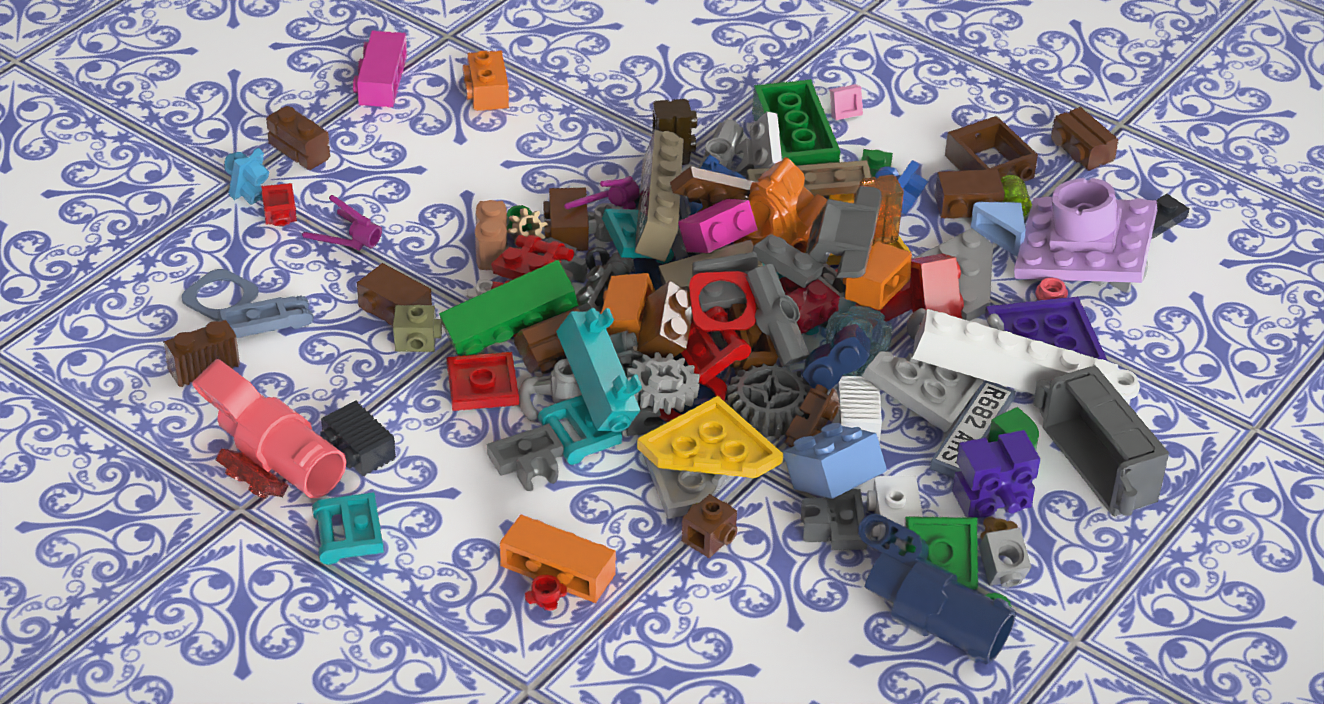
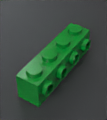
(508, 309)

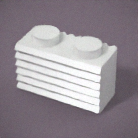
(859, 404)

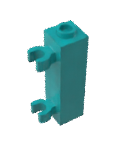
(599, 370)

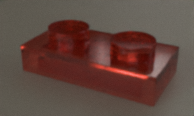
(244, 469)

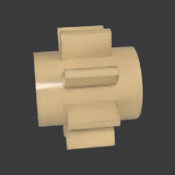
(527, 219)

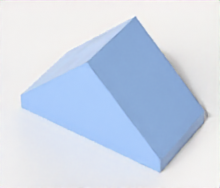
(1000, 223)

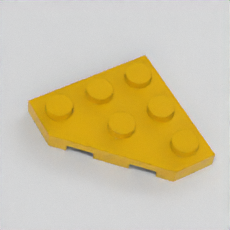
(710, 441)

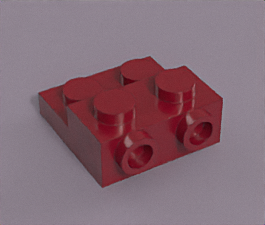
(815, 302)

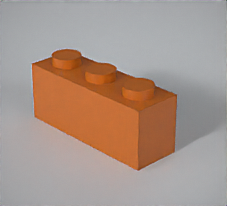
(541, 549)

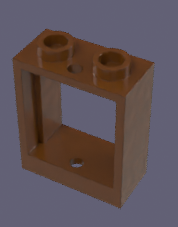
(992, 133)

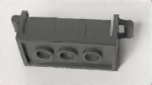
(1103, 439)

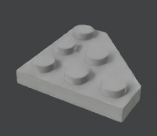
(975, 260)
(924, 388)
(682, 489)

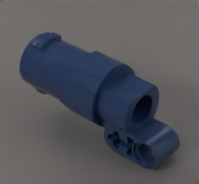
(931, 598)

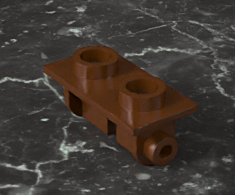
(820, 408)

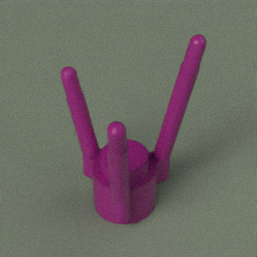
(621, 193)
(362, 229)

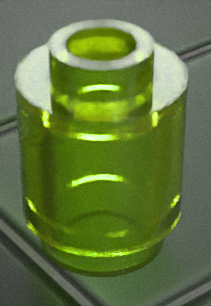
(1016, 192)

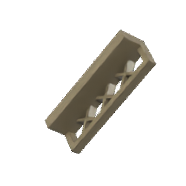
(827, 177)

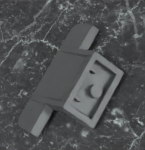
(846, 231)

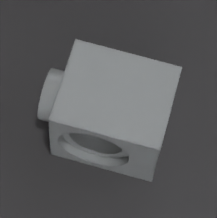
(1009, 544)

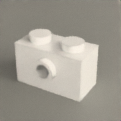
(894, 499)

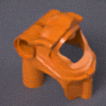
(783, 206)

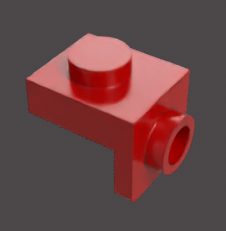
(279, 204)

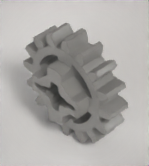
(665, 383)

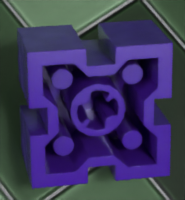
(996, 474)

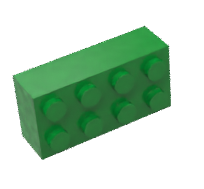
(802, 123)

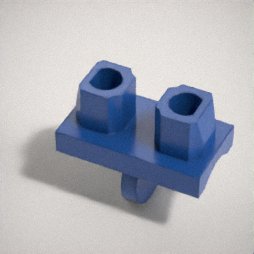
(910, 182)

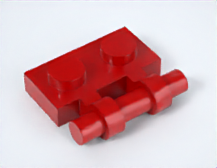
(518, 262)

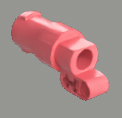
(271, 431)

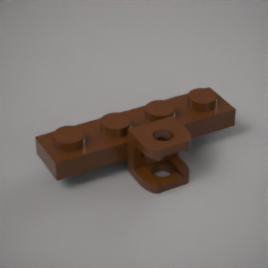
(710, 187)

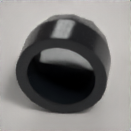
(603, 254)

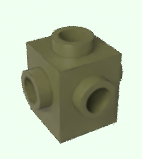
(416, 328)

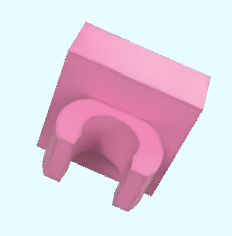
(846, 102)

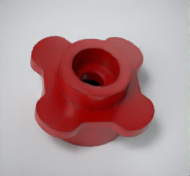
(546, 592)

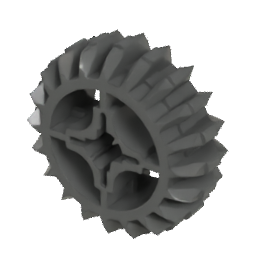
(768, 397)

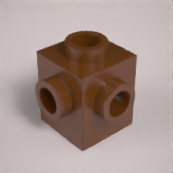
(709, 525)

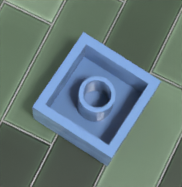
(834, 460)

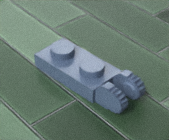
(267, 315)

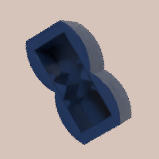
(843, 355)

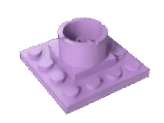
(1086, 235)

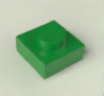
(877, 159)

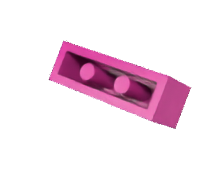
(381, 69)

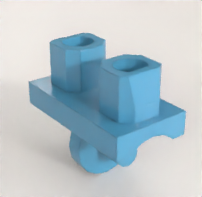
(246, 175)

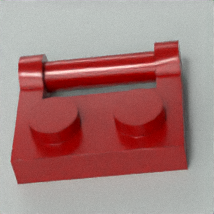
(706, 355)

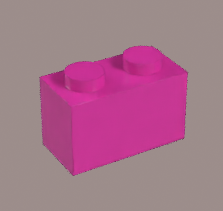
(717, 226)

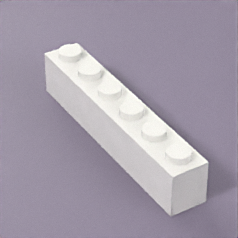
(997, 353)

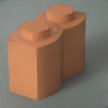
(490, 232)

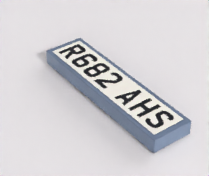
(973, 424)

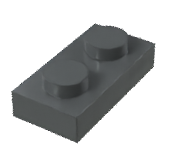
(788, 260)

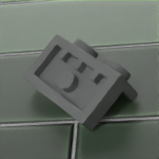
(724, 292)

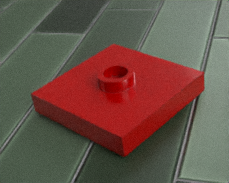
(482, 381)

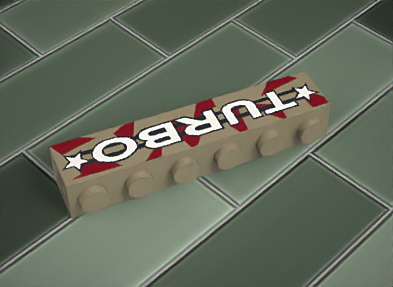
(657, 203)

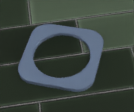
(189, 296)

